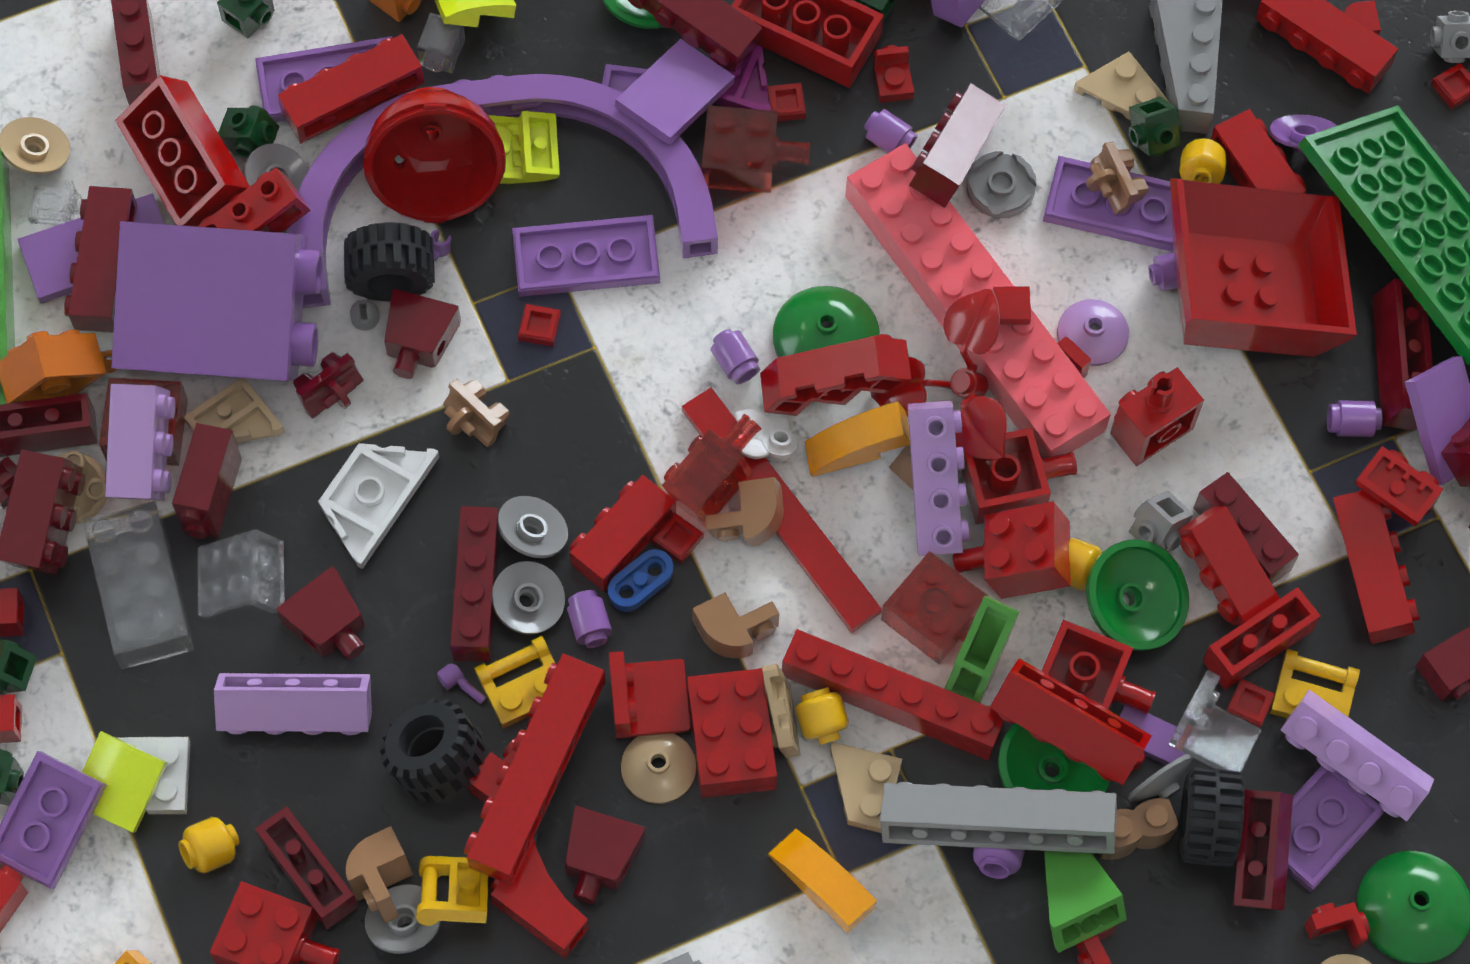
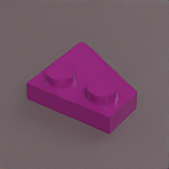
(749, 84)

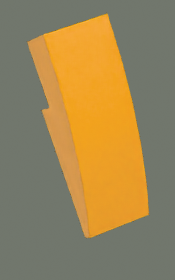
(858, 439)
(823, 880)

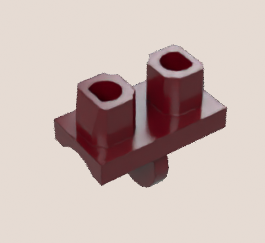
(329, 386)

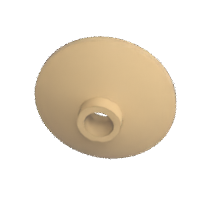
(34, 145)
(658, 784)

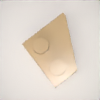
(781, 706)

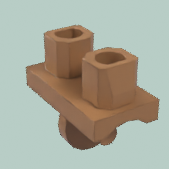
(1112, 177)
(472, 416)

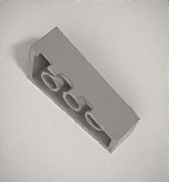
(1189, 51)

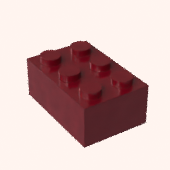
(40, 512)

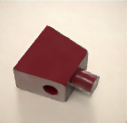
(418, 331)
(324, 616)
(600, 851)

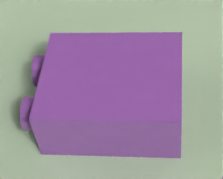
(214, 301)

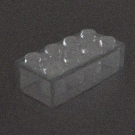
(138, 585)

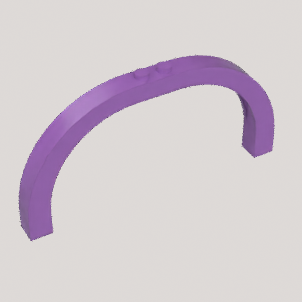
(508, 97)

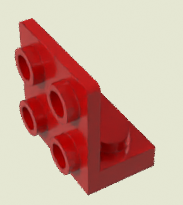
(1400, 485)
(649, 697)

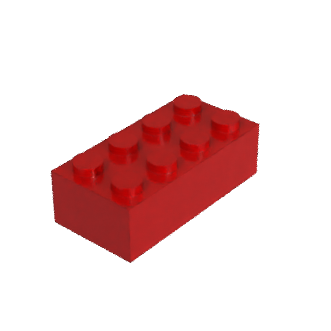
(818, 34)
(181, 151)

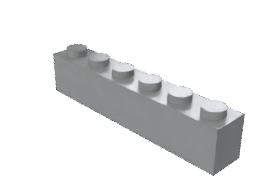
(999, 817)

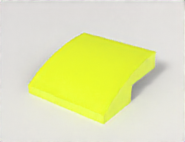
(469, 11)
(529, 147)
(129, 778)

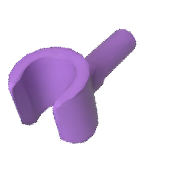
(440, 249)
(452, 675)

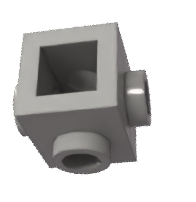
(1452, 36)
(1160, 519)

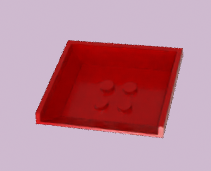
(1260, 269)

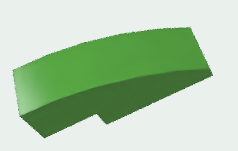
(982, 649)

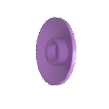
(1293, 128)

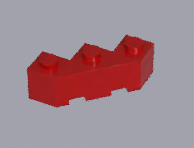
(835, 374)

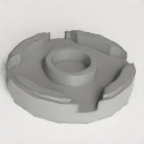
(1001, 184)

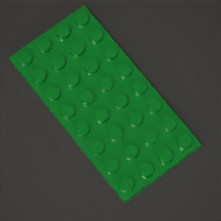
(1406, 208)

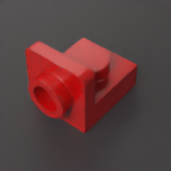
(892, 74)

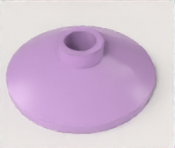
(1100, 345)

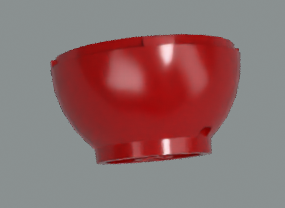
(442, 169)

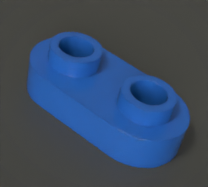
(639, 581)

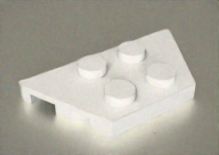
(372, 494)

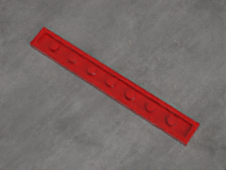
(798, 529)

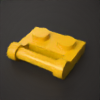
(1291, 691)
(513, 699)
(465, 895)

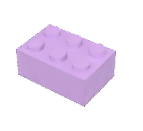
(139, 442)

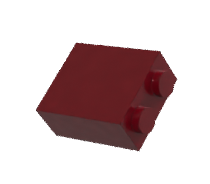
(206, 481)

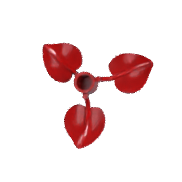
(974, 325)

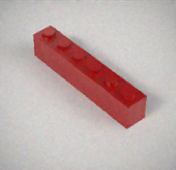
(893, 694)
(535, 769)

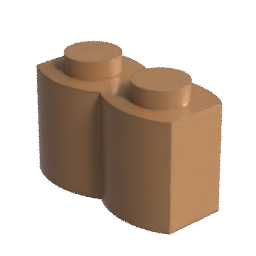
(1143, 828)

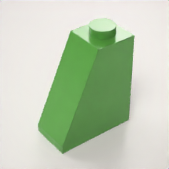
(1080, 898)

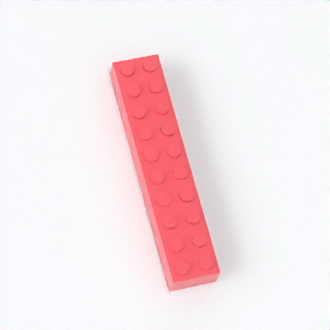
(947, 262)

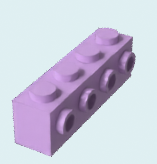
(935, 477)
(293, 703)
(1357, 755)

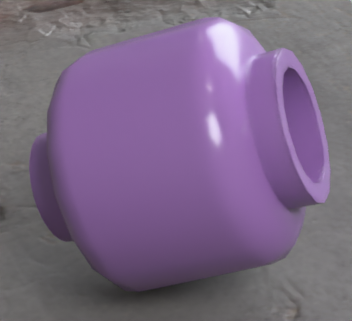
(998, 862)

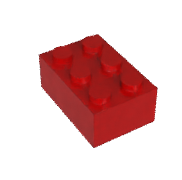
(731, 733)

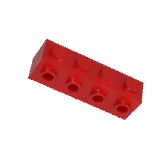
(1330, 38)
(350, 88)
(265, 206)
(1375, 568)
(1070, 722)

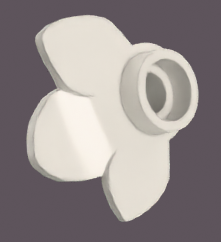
(773, 440)

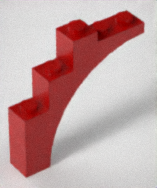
(533, 896)

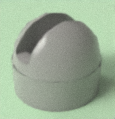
(372, 314)

